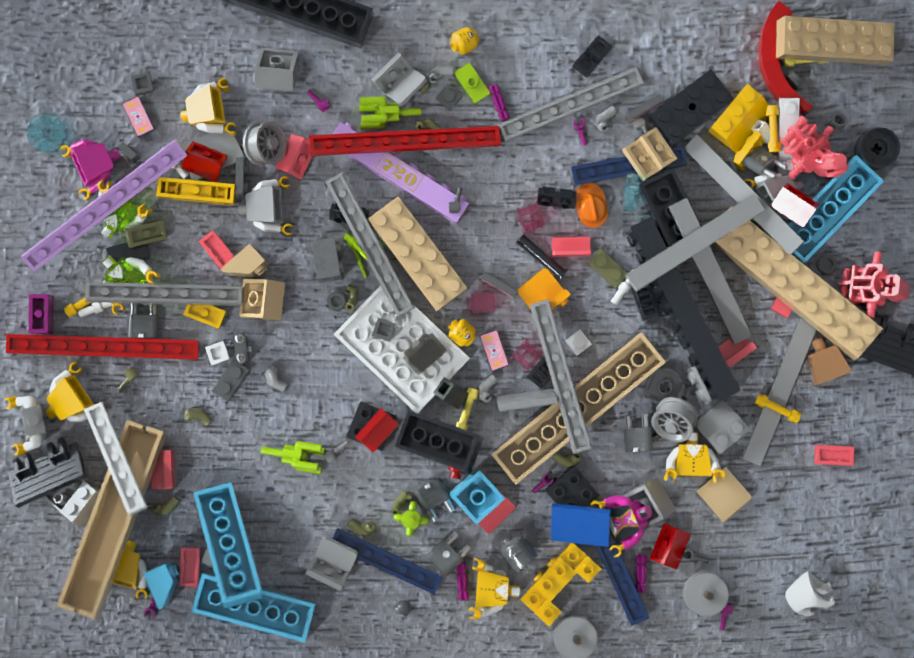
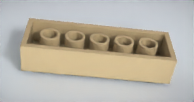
(835, 40)
(417, 254)

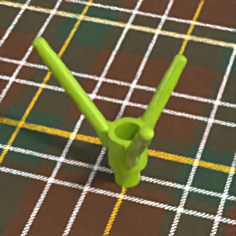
(352, 242)

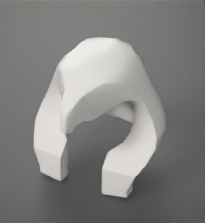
(803, 594)

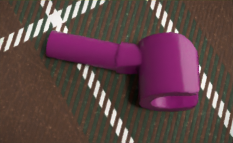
(322, 105)
(580, 129)
(545, 481)
(152, 608)
(728, 609)

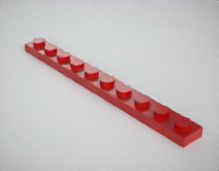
(404, 141)
(102, 346)

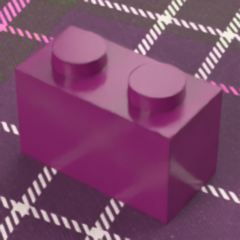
(41, 314)

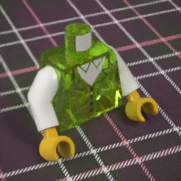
(124, 216)
(127, 271)

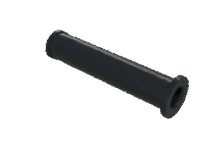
(541, 257)

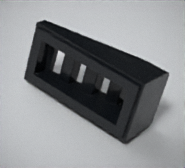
(654, 305)
(534, 378)

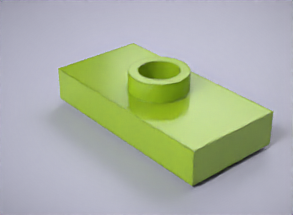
(472, 83)

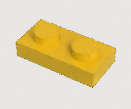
(751, 143)
(206, 314)

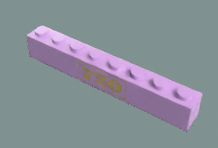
(408, 179)

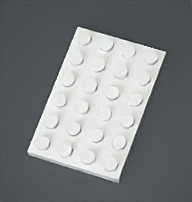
(386, 357)

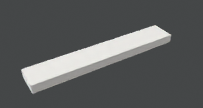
(115, 458)

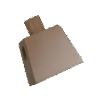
(826, 363)

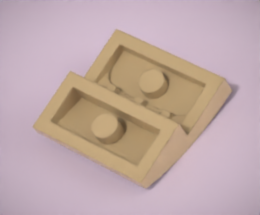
(649, 154)
(724, 497)

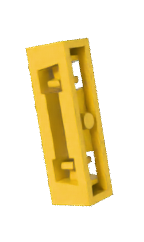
(196, 191)

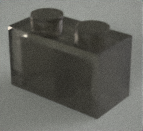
(424, 354)

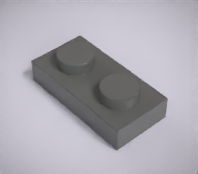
(241, 185)
(230, 380)

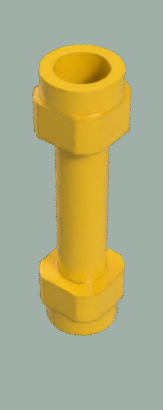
(773, 111)
(72, 309)
(793, 415)

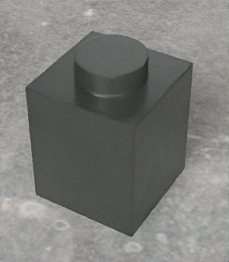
(451, 393)

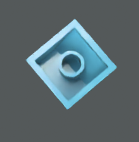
(476, 495)
(163, 583)

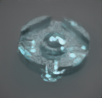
(56, 137)
(630, 190)

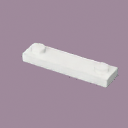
(788, 117)

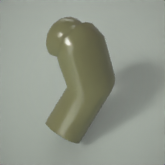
(353, 299)
(197, 414)
(165, 508)

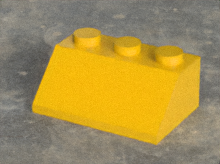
(739, 117)

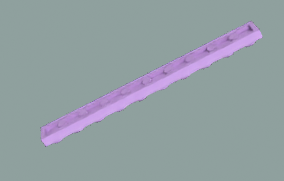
(104, 205)

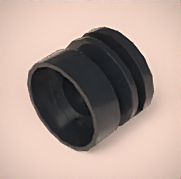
(884, 141)

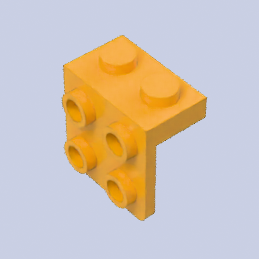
(544, 287)

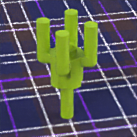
(384, 112)
(298, 455)
(411, 518)

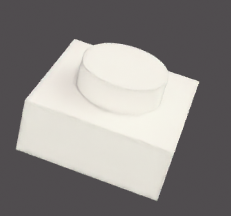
(578, 342)
(217, 353)

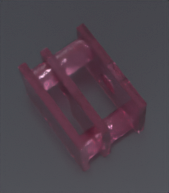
(529, 210)
(521, 359)

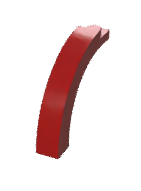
(768, 63)

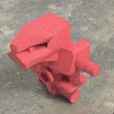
(812, 151)
(872, 285)

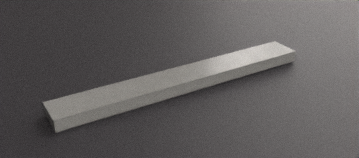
(571, 104)
(740, 191)
(695, 242)
(369, 244)
(712, 275)
(163, 293)
(560, 376)
(779, 392)

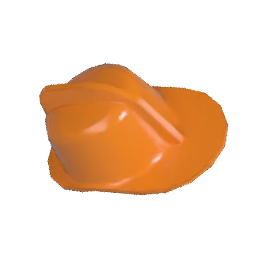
(591, 205)

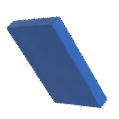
(580, 525)

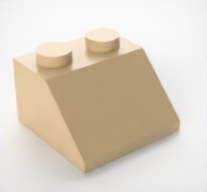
(246, 264)
(262, 299)

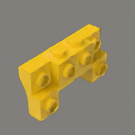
(553, 580)

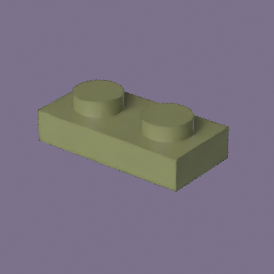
(145, 233)
(607, 268)

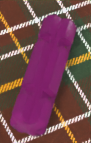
(499, 102)
(641, 573)
(462, 582)

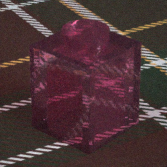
(481, 303)

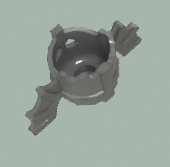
(516, 551)

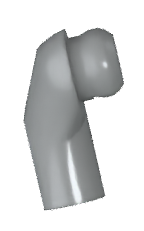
(438, 72)
(603, 118)
(272, 379)
(485, 388)

